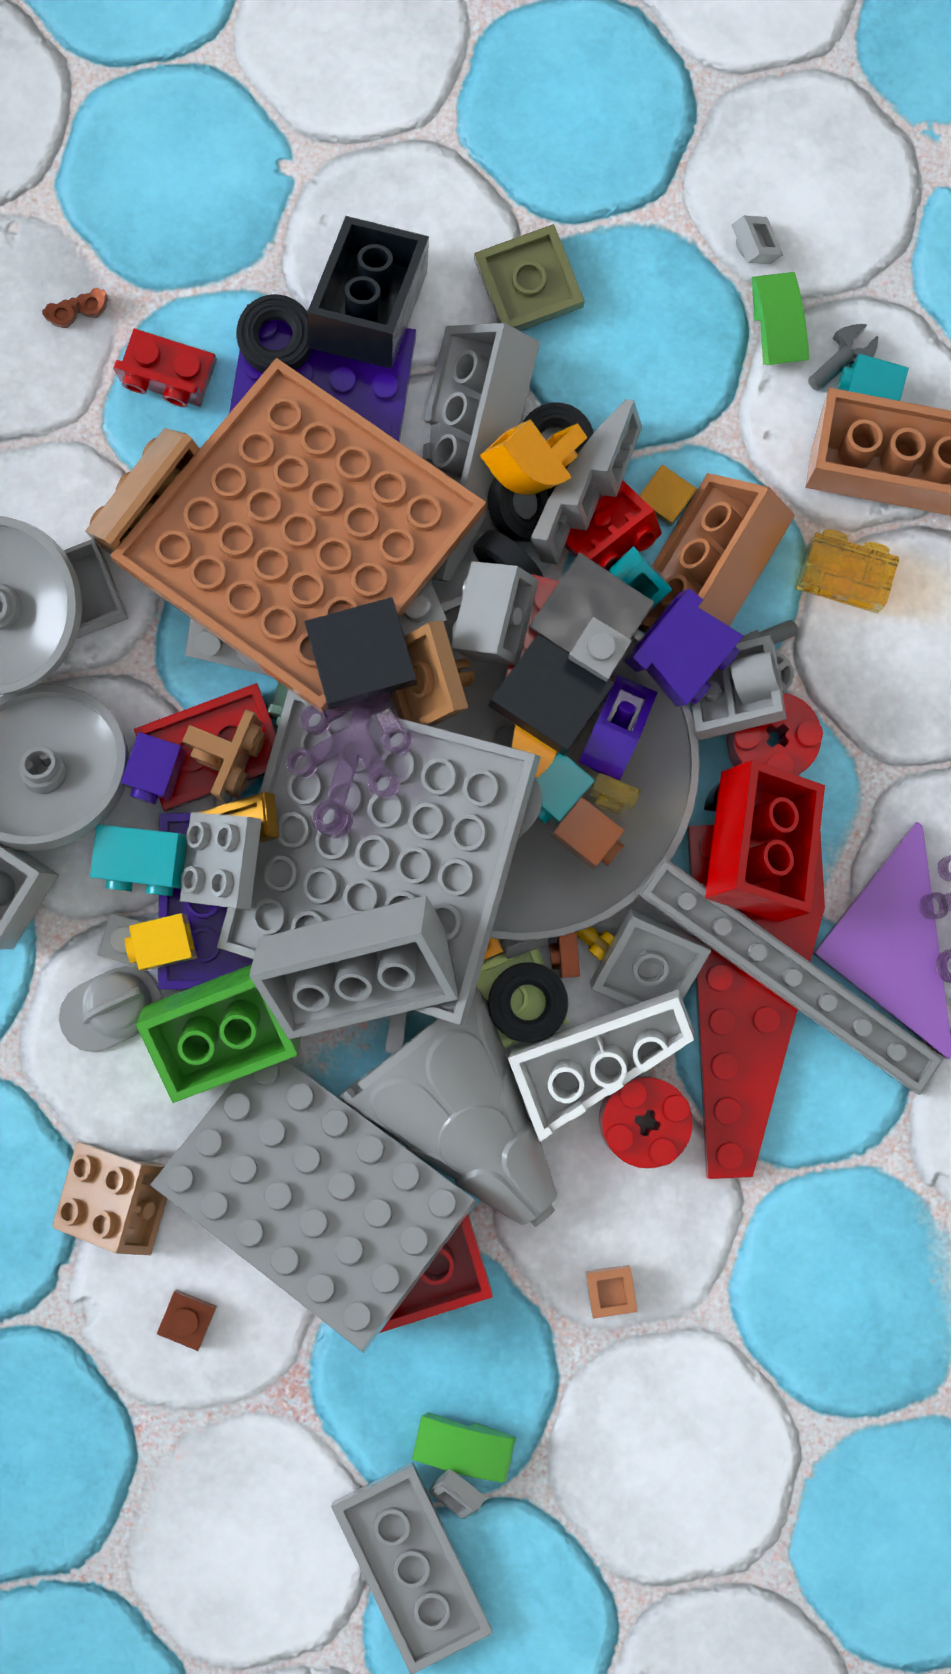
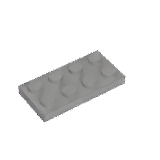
(412, 1568)

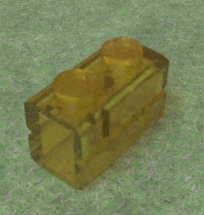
(847, 571)

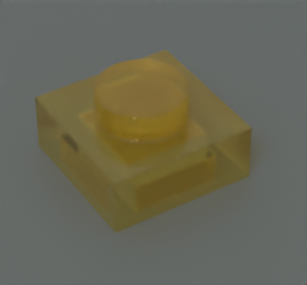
(613, 794)

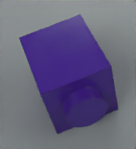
(153, 768)

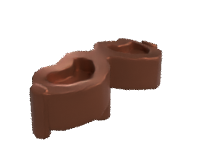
(66, 311)

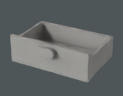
(98, 590)

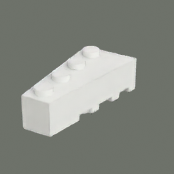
(596, 1059)

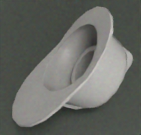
(107, 1008)

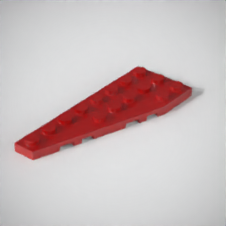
(743, 1031)

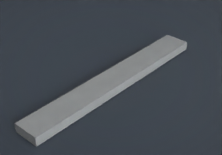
(789, 976)

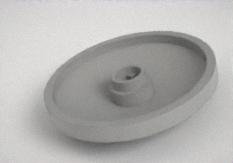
(36, 606)
(57, 766)

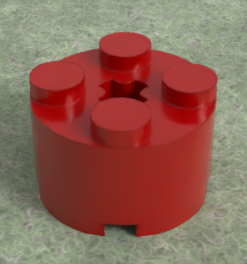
(797, 744)
(658, 1144)

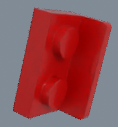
(165, 368)
(615, 528)

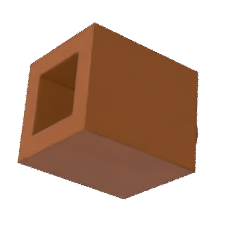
(589, 834)

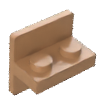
(227, 756)

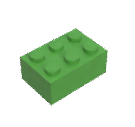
(213, 1035)

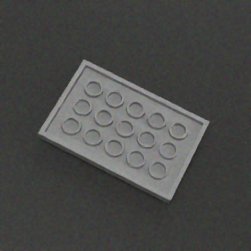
(314, 1198)

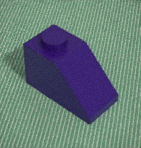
(618, 728)

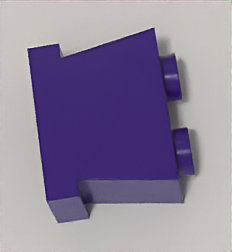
(684, 649)

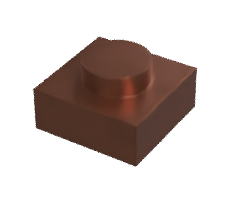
(565, 956)
(186, 1320)

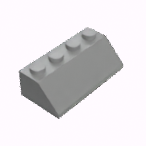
(355, 968)

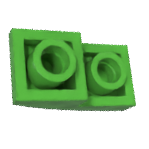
(781, 317)
(465, 1449)

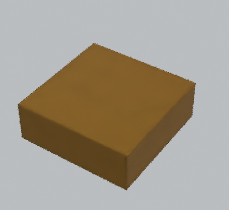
(667, 494)

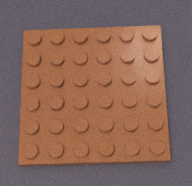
(293, 520)

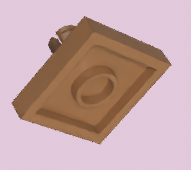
(438, 677)

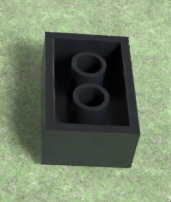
(367, 292)

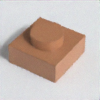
(611, 1291)

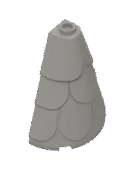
(463, 1113)

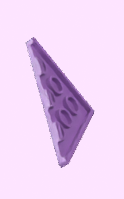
(891, 948)

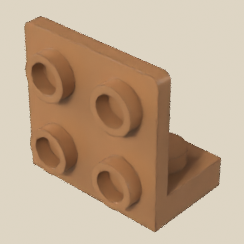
(110, 1201)

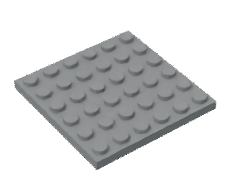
(437, 837)

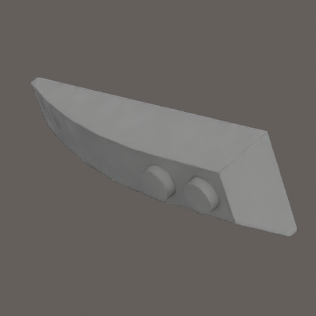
(472, 401)

